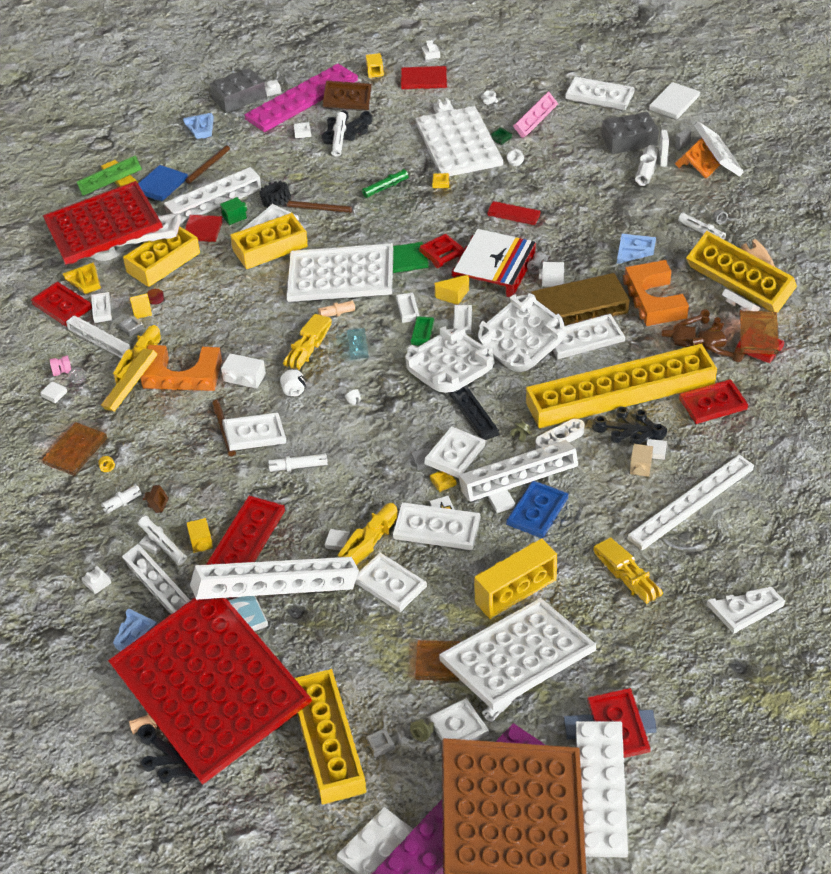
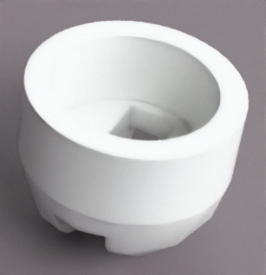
(353, 397)

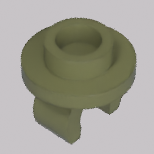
(522, 428)
(421, 730)

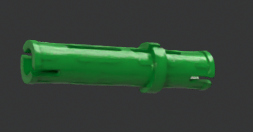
(390, 180)

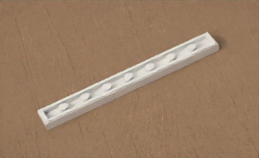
(690, 502)

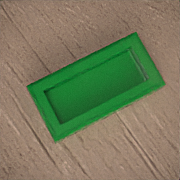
(422, 330)

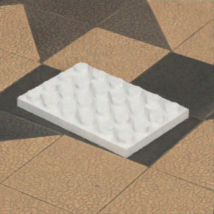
(458, 141)
(340, 272)
(517, 653)

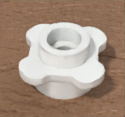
(489, 97)

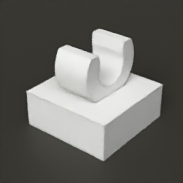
(430, 51)
(443, 106)
(96, 580)

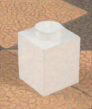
(552, 274)

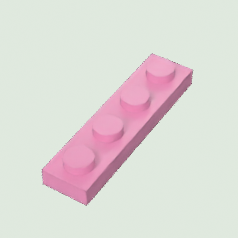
(535, 114)

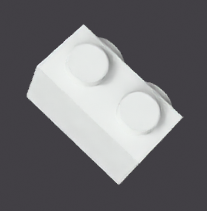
(243, 370)

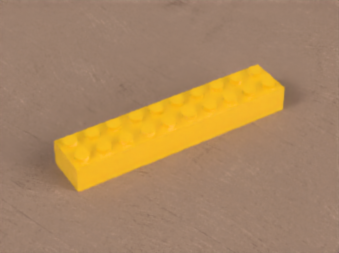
(620, 385)

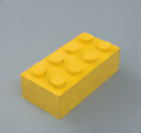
(269, 240)
(160, 257)
(515, 578)

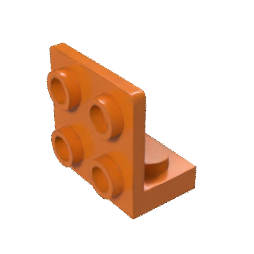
(701, 158)

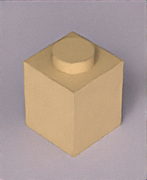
(641, 460)

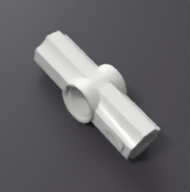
(647, 164)

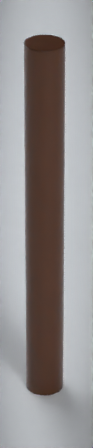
(207, 164)
(318, 206)
(220, 417)

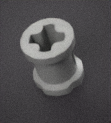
(537, 262)

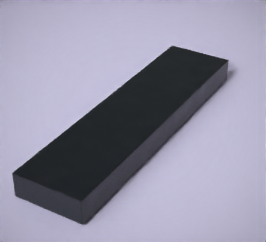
(474, 413)

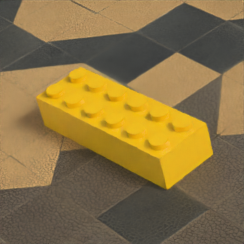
(741, 272)
(329, 740)

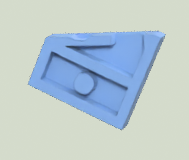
(200, 125)
(635, 247)
(132, 629)

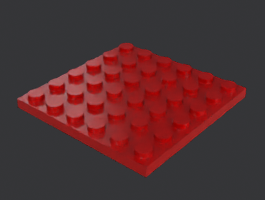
(102, 222)

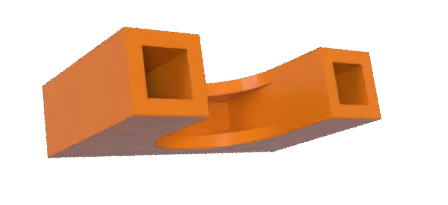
(651, 308)
(199, 377)

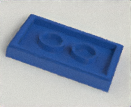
(161, 182)
(537, 509)

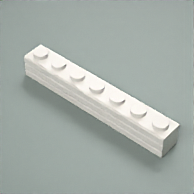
(97, 336)

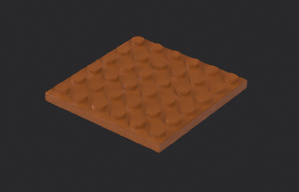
(511, 808)

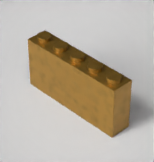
(585, 298)

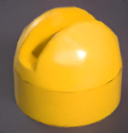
(109, 464)

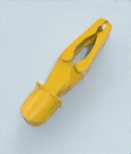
(313, 335)
(149, 337)
(363, 540)
(623, 566)

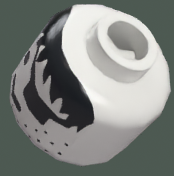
(292, 382)

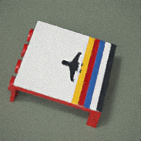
(496, 259)

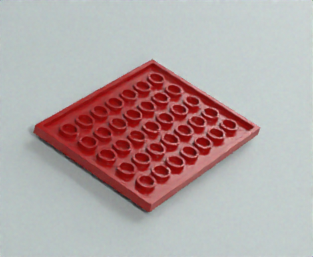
(209, 684)

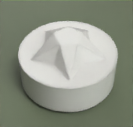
(515, 157)

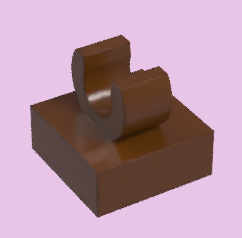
(156, 499)

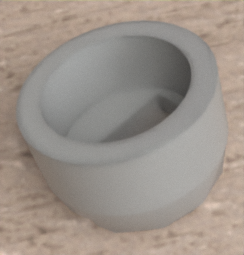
(720, 216)

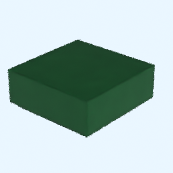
(501, 136)

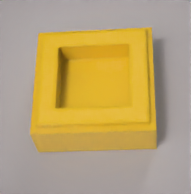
(441, 180)
(443, 480)

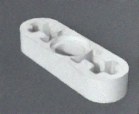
(568, 429)

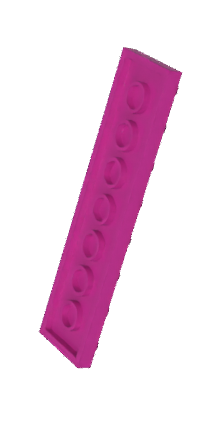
(297, 99)

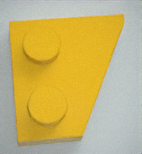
(84, 278)

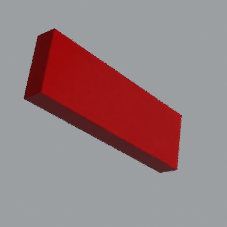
(514, 213)

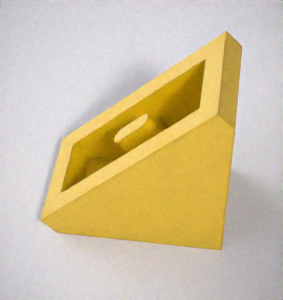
(452, 290)
(140, 306)

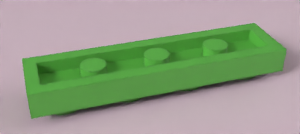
(109, 175)

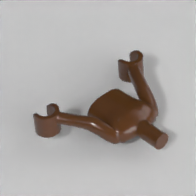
(682, 334)
(714, 338)

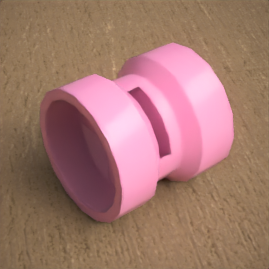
(65, 365)

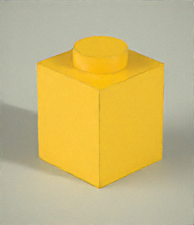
(374, 65)
(199, 535)

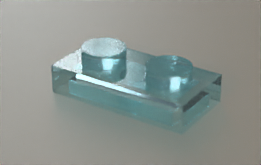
(357, 343)

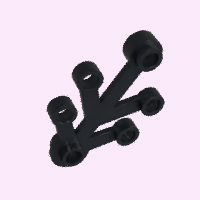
(364, 119)
(631, 427)
(171, 756)

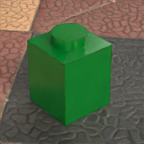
(233, 210)

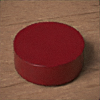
(155, 296)

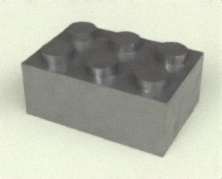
(238, 90)
(629, 132)

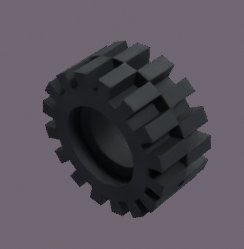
(275, 194)

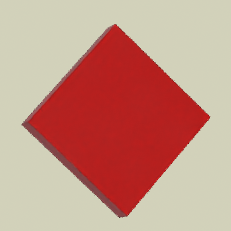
(204, 227)

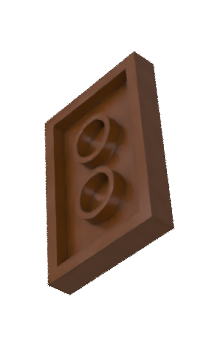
(347, 95)

